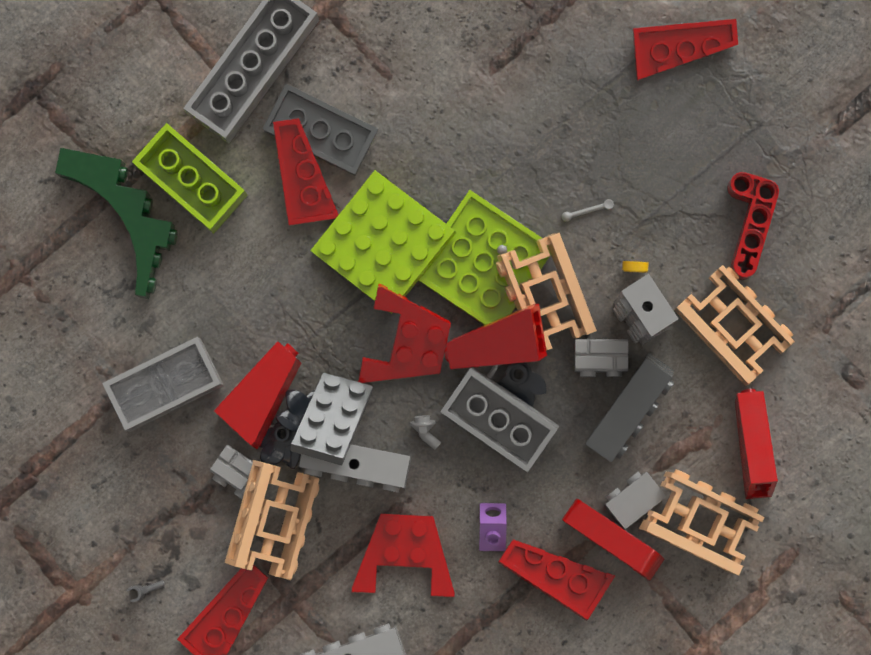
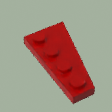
(676, 44)
(302, 181)
(565, 581)
(223, 618)

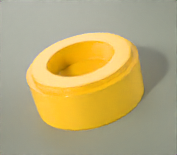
(631, 266)

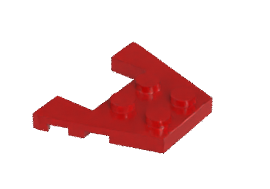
(417, 343)
(405, 543)

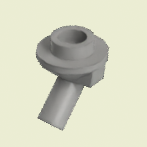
(423, 425)

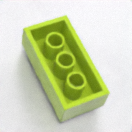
(190, 178)

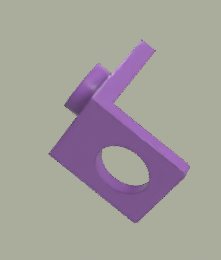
(492, 528)

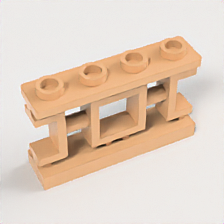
(563, 287)
(717, 340)
(254, 514)
(693, 541)

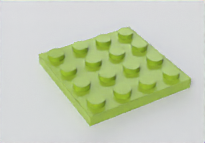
(383, 239)
(467, 265)

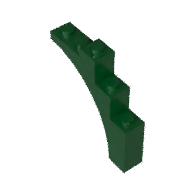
(147, 234)

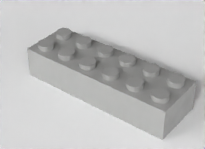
(250, 66)

